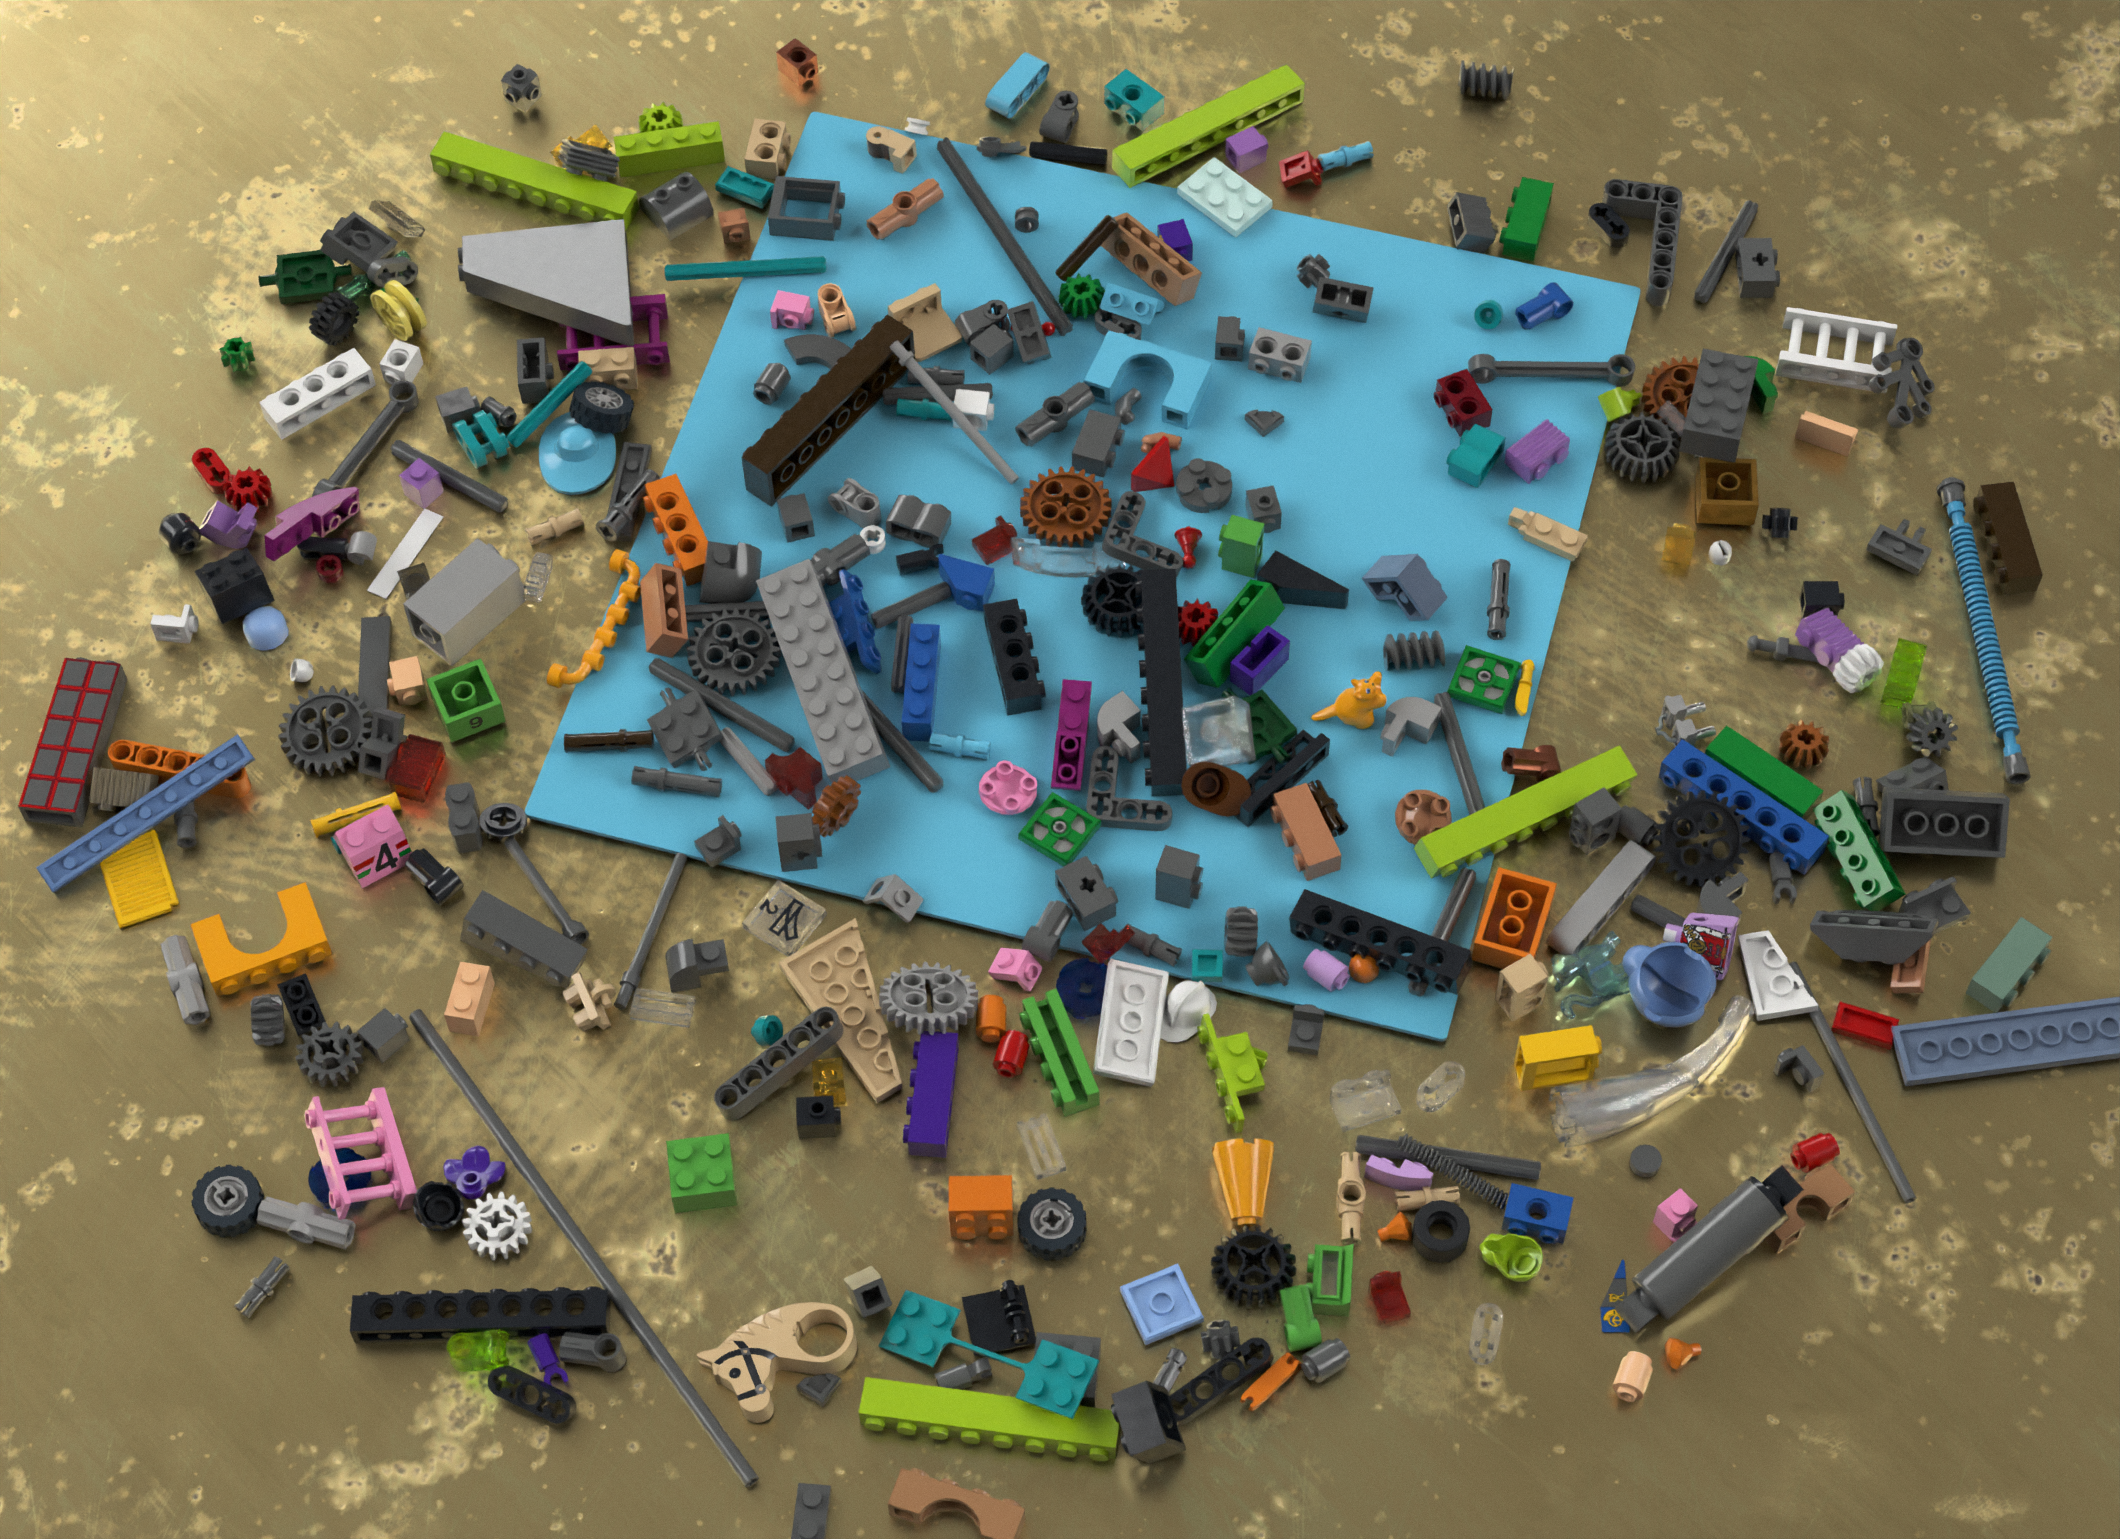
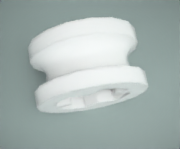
(917, 126)
(874, 532)

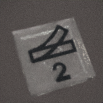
(784, 918)

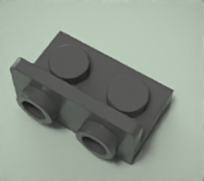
(1937, 901)

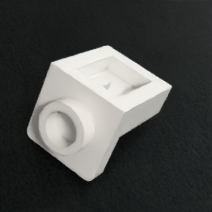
(175, 628)

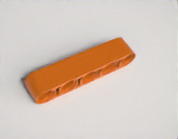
(166, 764)

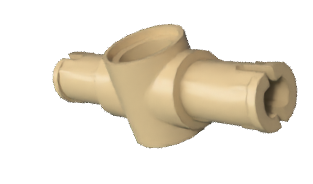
(1350, 1212)

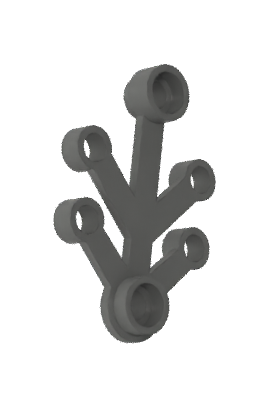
(1909, 353)

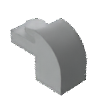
(1409, 717)
(1115, 723)

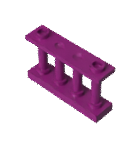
(643, 308)

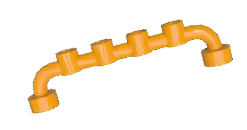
(604, 635)

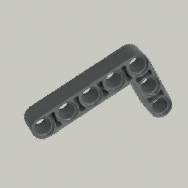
(1663, 206)

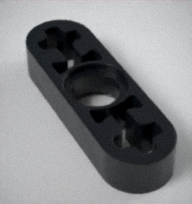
(517, 1395)

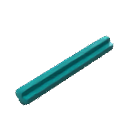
(549, 404)

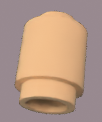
(1633, 1376)

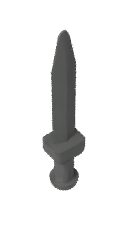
(1781, 649)

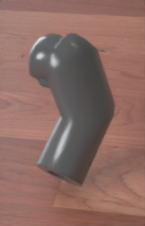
(1124, 405)

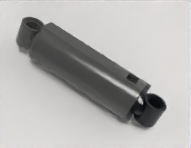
(1709, 1248)

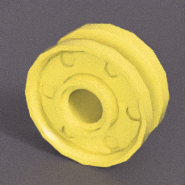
(398, 310)

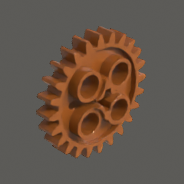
(1664, 385)
(1065, 507)

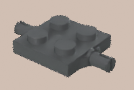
(685, 729)

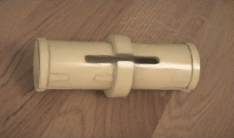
(554, 526)
(1416, 1199)

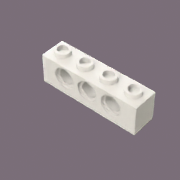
(317, 393)

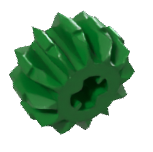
(1081, 296)

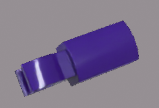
(546, 1358)

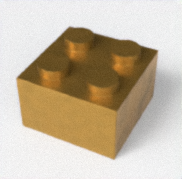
(1726, 491)

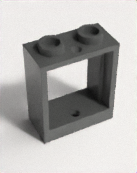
(805, 190)

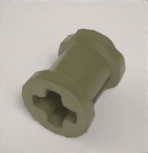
(1908, 710)

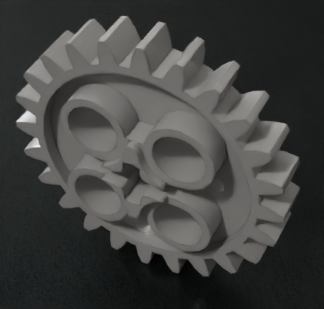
(905, 998)

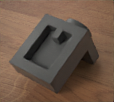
(719, 842)
(1306, 1029)
(1803, 1065)

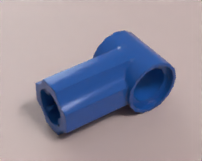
(1549, 303)

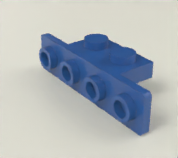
(853, 621)

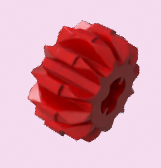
(247, 487)
(1195, 620)

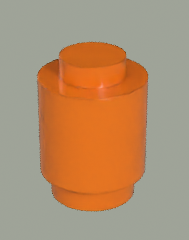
(991, 1018)

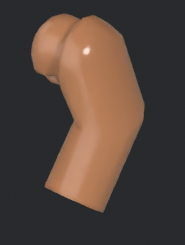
(1151, 440)

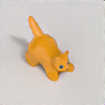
(1357, 703)

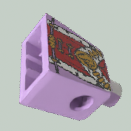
(1708, 936)

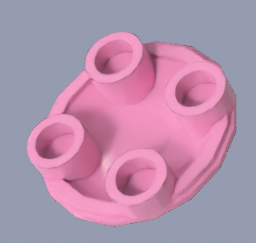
(1007, 789)

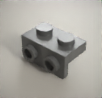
(1918, 775)

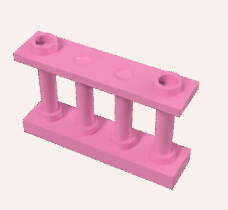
(383, 1135)

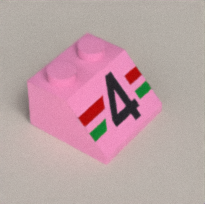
(374, 846)

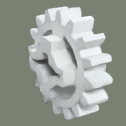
(492, 1222)

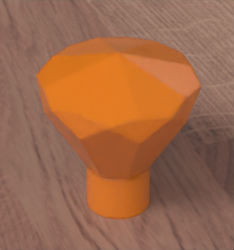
(1398, 1228)
(1679, 1352)

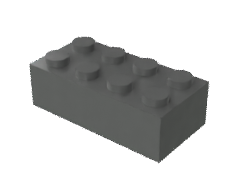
(1718, 405)
(1944, 822)

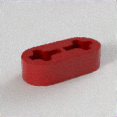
(207, 473)

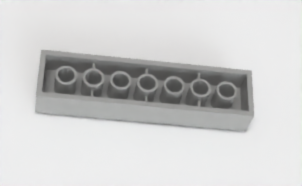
(822, 673)

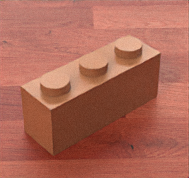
(664, 610)
(1305, 832)

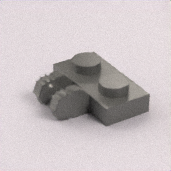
(1900, 549)

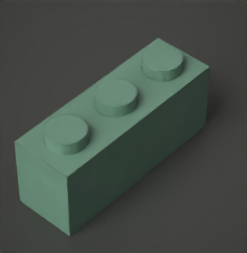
(2010, 966)

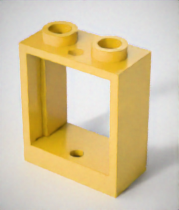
(1557, 1057)

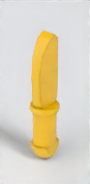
(1524, 687)

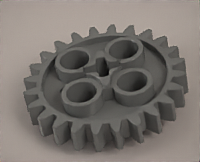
(734, 652)
(299, 735)

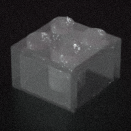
(1219, 732)

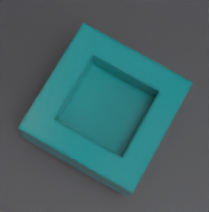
(1207, 965)

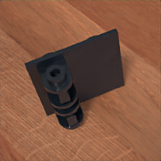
(999, 1318)

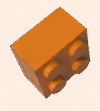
(981, 1206)

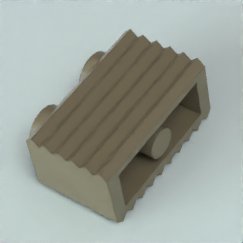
(119, 787)

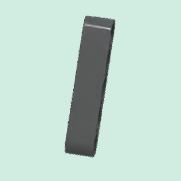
(775, 1077)

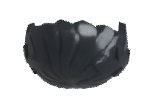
(438, 1206)

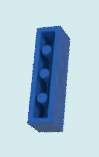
(921, 682)

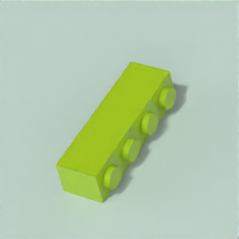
(669, 149)

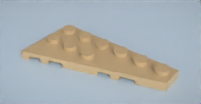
(838, 976)

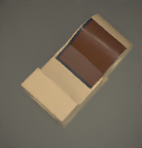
(892, 147)

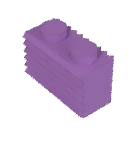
(1537, 451)
(1826, 637)

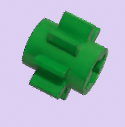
(237, 354)

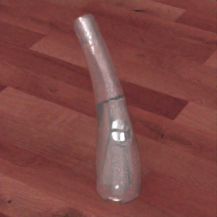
(1616, 1103)

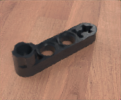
(1222, 1386)

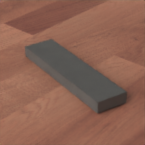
(631, 467)
(374, 662)

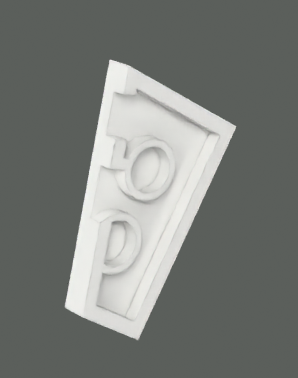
(1771, 980)

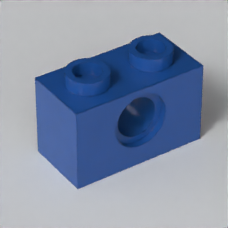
(1528, 1200)

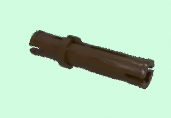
(609, 741)

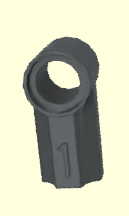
(1045, 937)
(590, 1350)

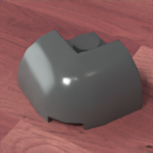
(730, 573)

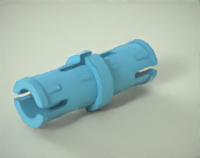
(1346, 156)
(959, 745)

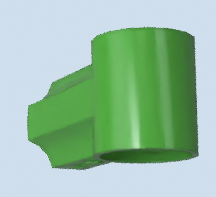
(1301, 1326)

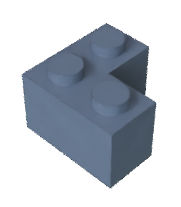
(1408, 583)

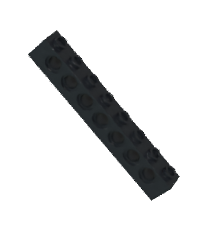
(432, 1327)

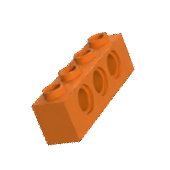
(669, 494)

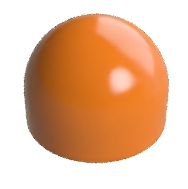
(1363, 969)

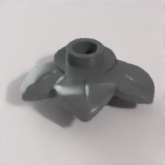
(992, 146)

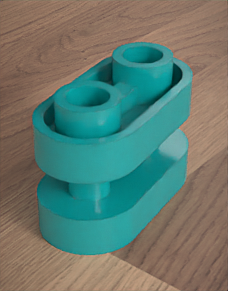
(486, 426)

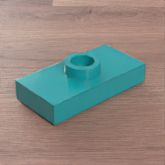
(744, 187)

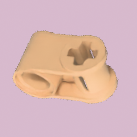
(835, 314)

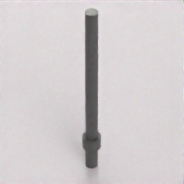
(631, 978)

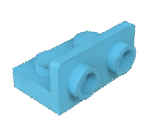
(1130, 304)

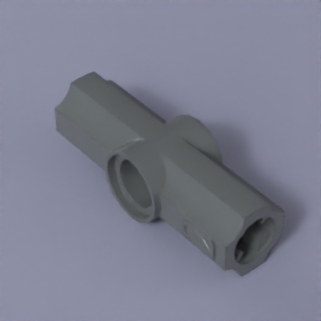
(1055, 414)
(842, 556)

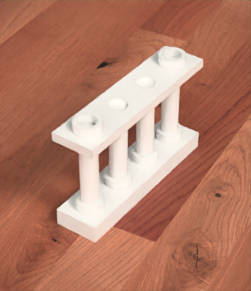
(1829, 370)

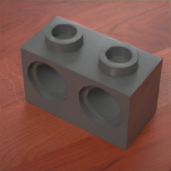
(1594, 821)

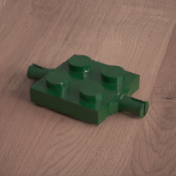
(304, 276)
(1269, 726)

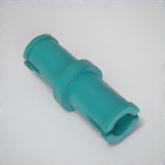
(921, 409)

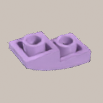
(1409, 1177)

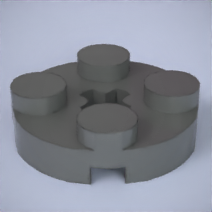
(1204, 472)

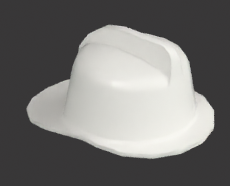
(1185, 1010)

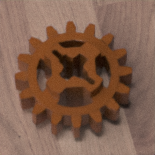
(836, 805)

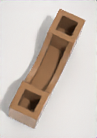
(919, 1496)

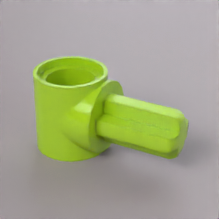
(1618, 402)

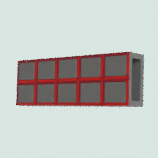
(72, 742)

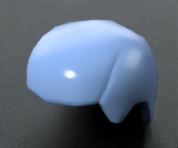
(265, 628)

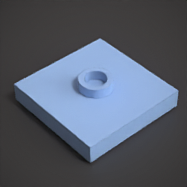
(1161, 1304)

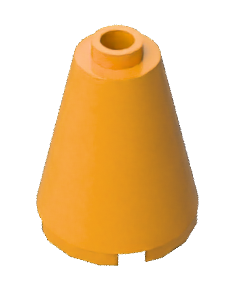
(1244, 1177)

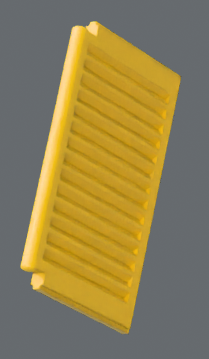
(139, 881)

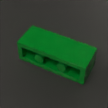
(1526, 218)

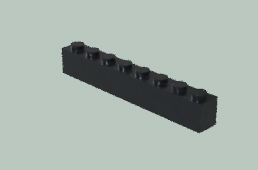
(1163, 681)

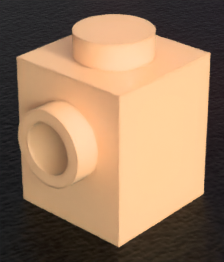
(407, 681)

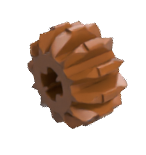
(1804, 744)

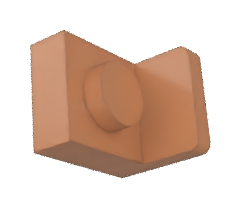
(734, 225)

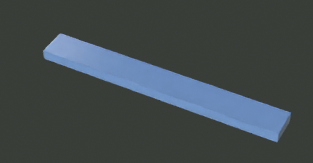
(145, 813)

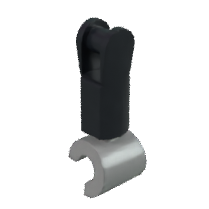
(361, 547)

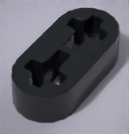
(1604, 227)

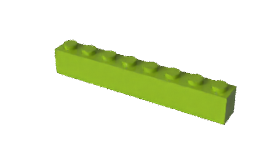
(1207, 125)
(532, 180)
(1522, 813)
(986, 1418)

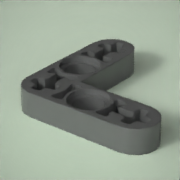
(1129, 543)
(1113, 806)

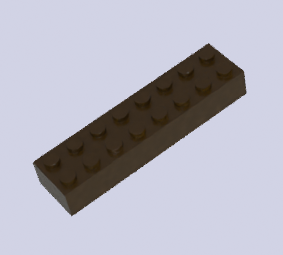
(826, 412)

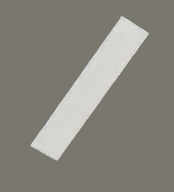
(405, 553)

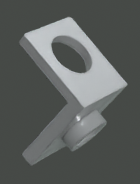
(896, 896)

